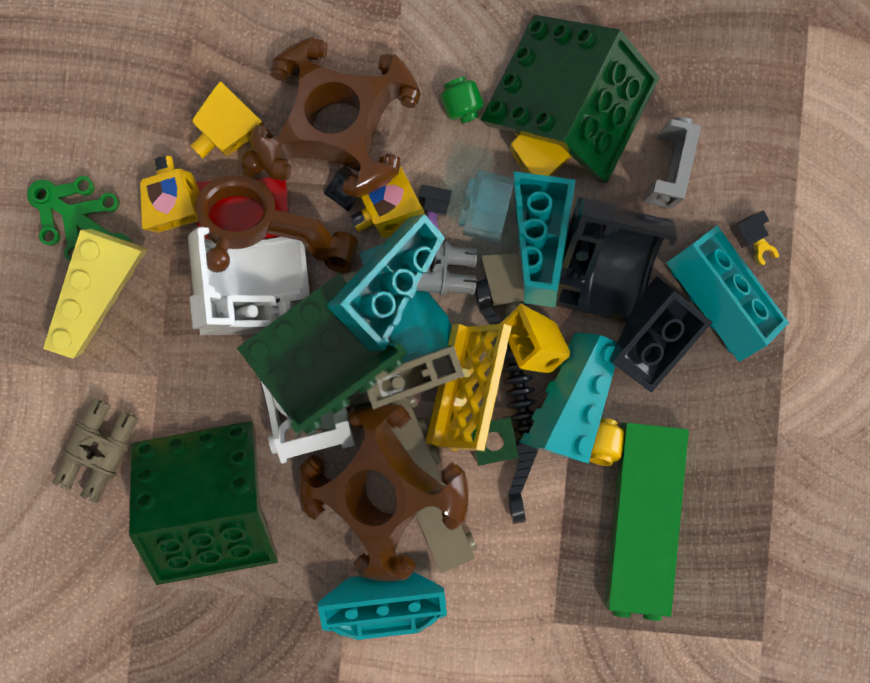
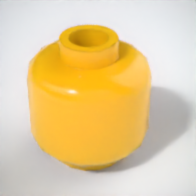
(608, 443)

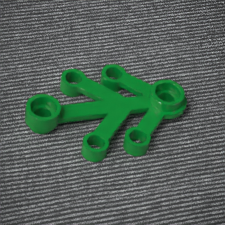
(73, 214)

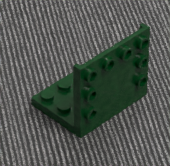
(575, 90)
(315, 360)
(198, 504)

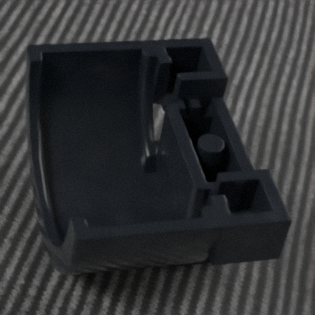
(613, 254)

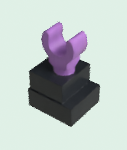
(435, 202)

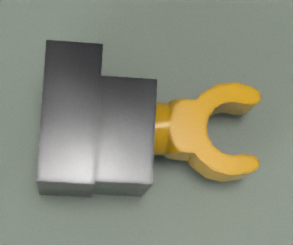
(752, 231)

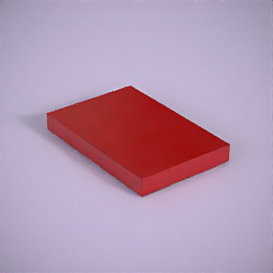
(242, 213)

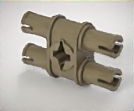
(111, 446)

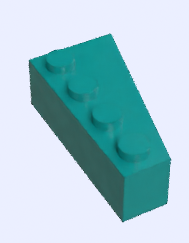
(542, 226)
(380, 290)
(575, 400)

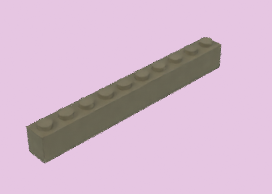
(448, 546)

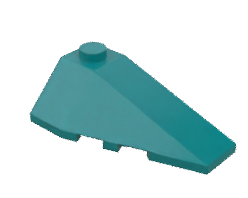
(423, 323)

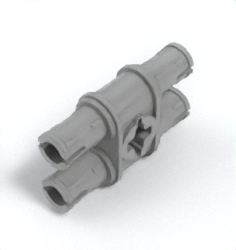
(441, 280)

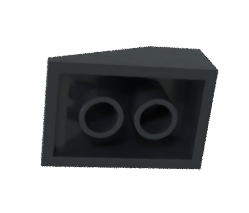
(657, 334)

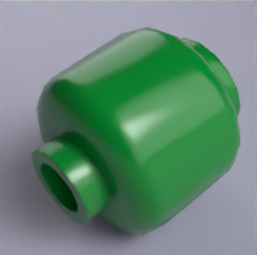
(461, 100)

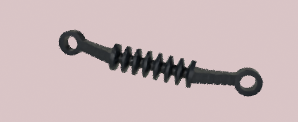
(522, 403)

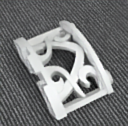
(337, 425)

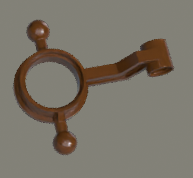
(335, 249)

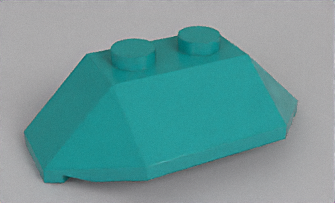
(379, 609)

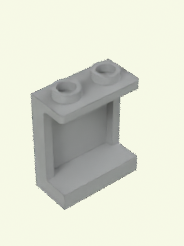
(685, 139)

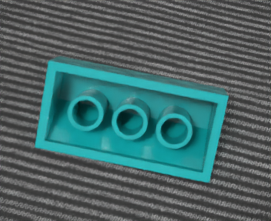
(728, 294)

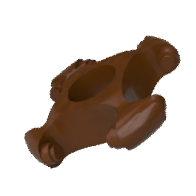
(324, 87)
(413, 488)

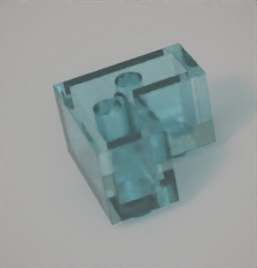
(489, 202)

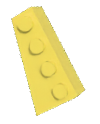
(90, 289)

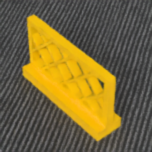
(456, 398)

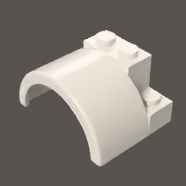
(247, 291)

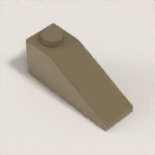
(416, 376)

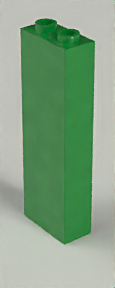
(646, 521)

